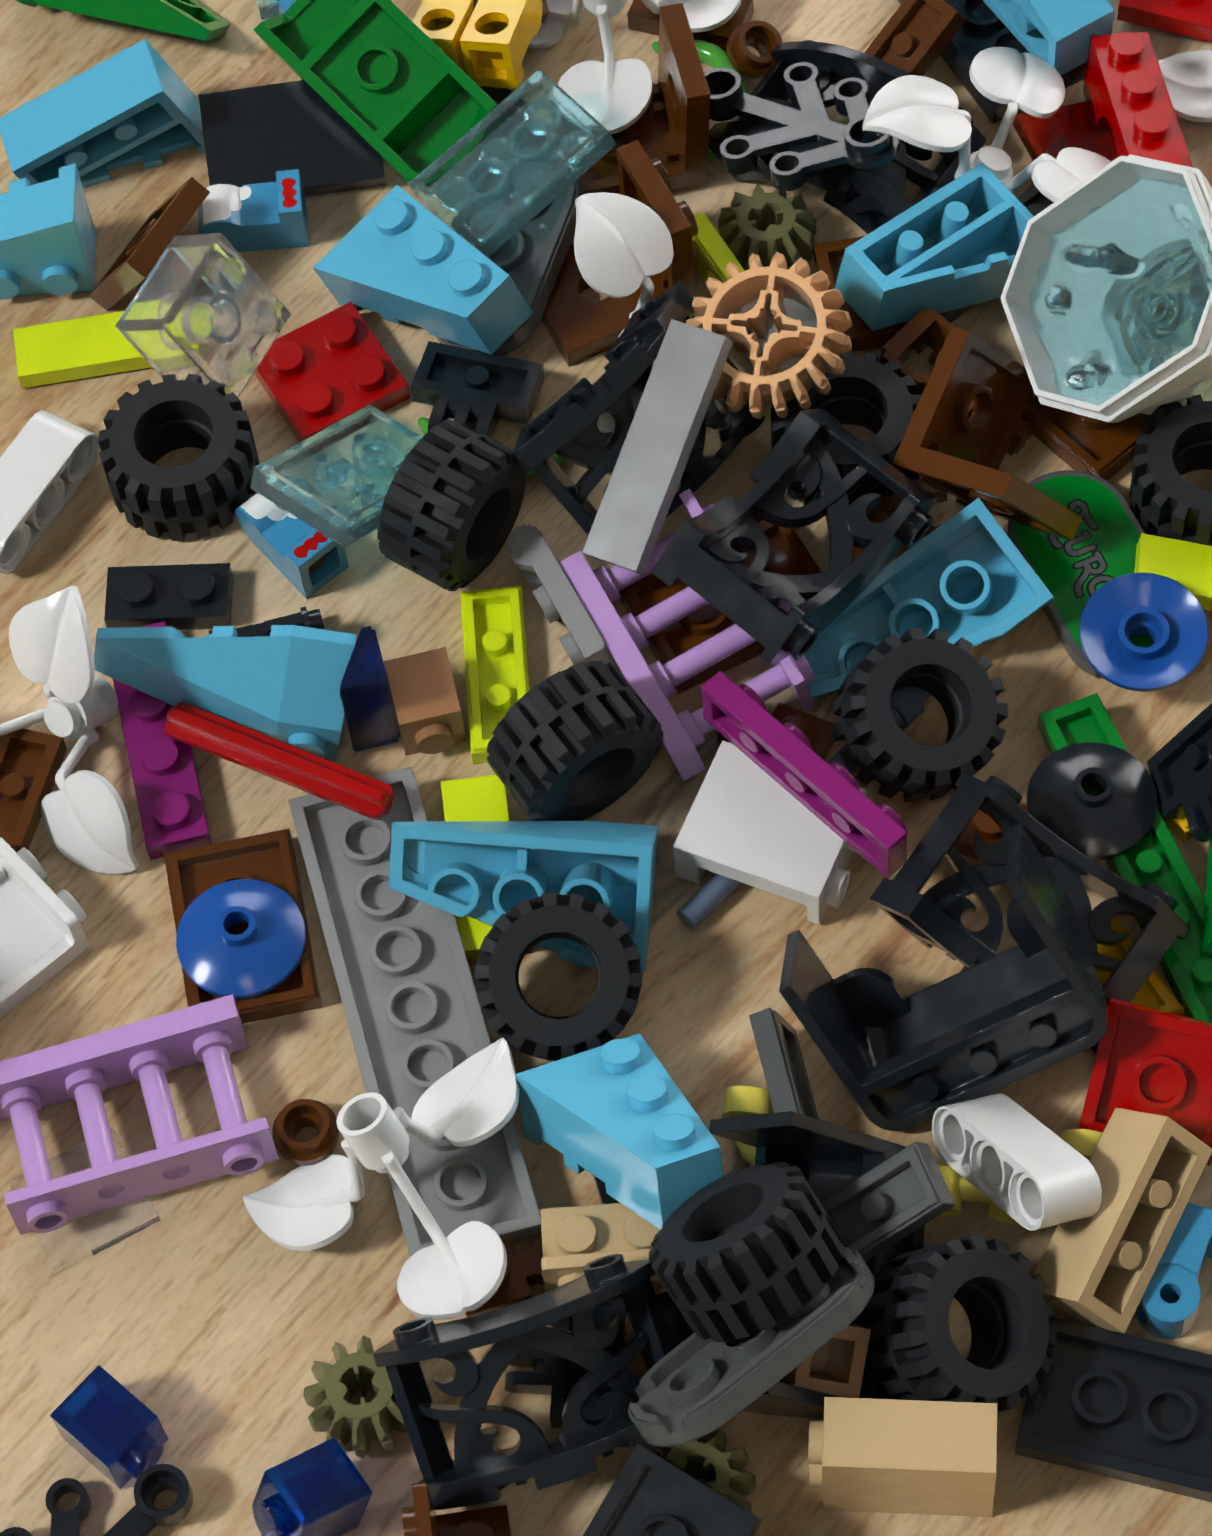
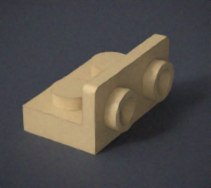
(589, 1232)

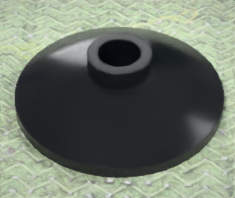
(1098, 824)

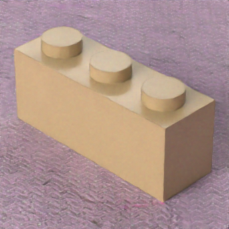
(1105, 1261)

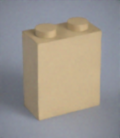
(905, 1456)

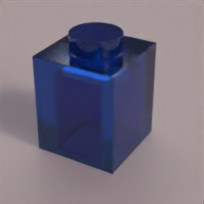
(110, 1428)
(312, 1494)

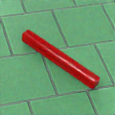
(279, 761)

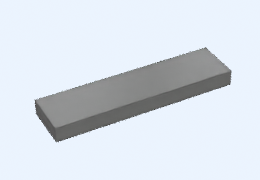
(657, 446)

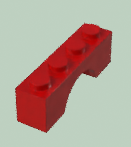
(1132, 98)

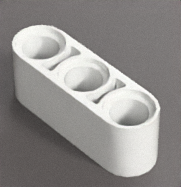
(38, 479)
(1016, 1161)

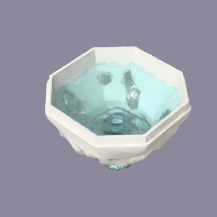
(1117, 291)

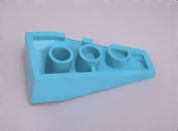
(953, 580)
(267, 683)
(493, 865)

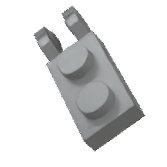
(557, 595)

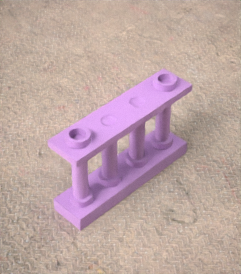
(657, 681)
(114, 1058)

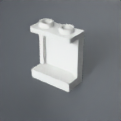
(761, 837)
(37, 927)

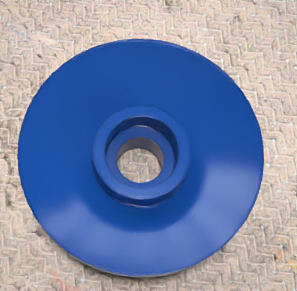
(1148, 607)
(243, 962)

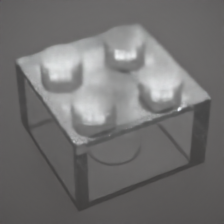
(204, 313)

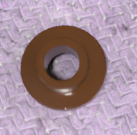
(759, 36)
(304, 1114)

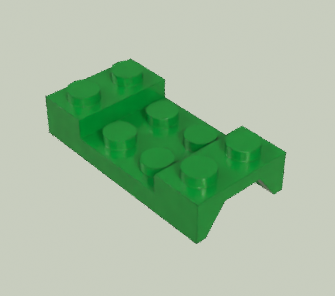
(379, 77)

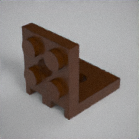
(676, 119)
(591, 327)
(965, 453)

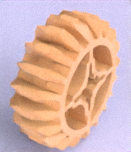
(815, 345)

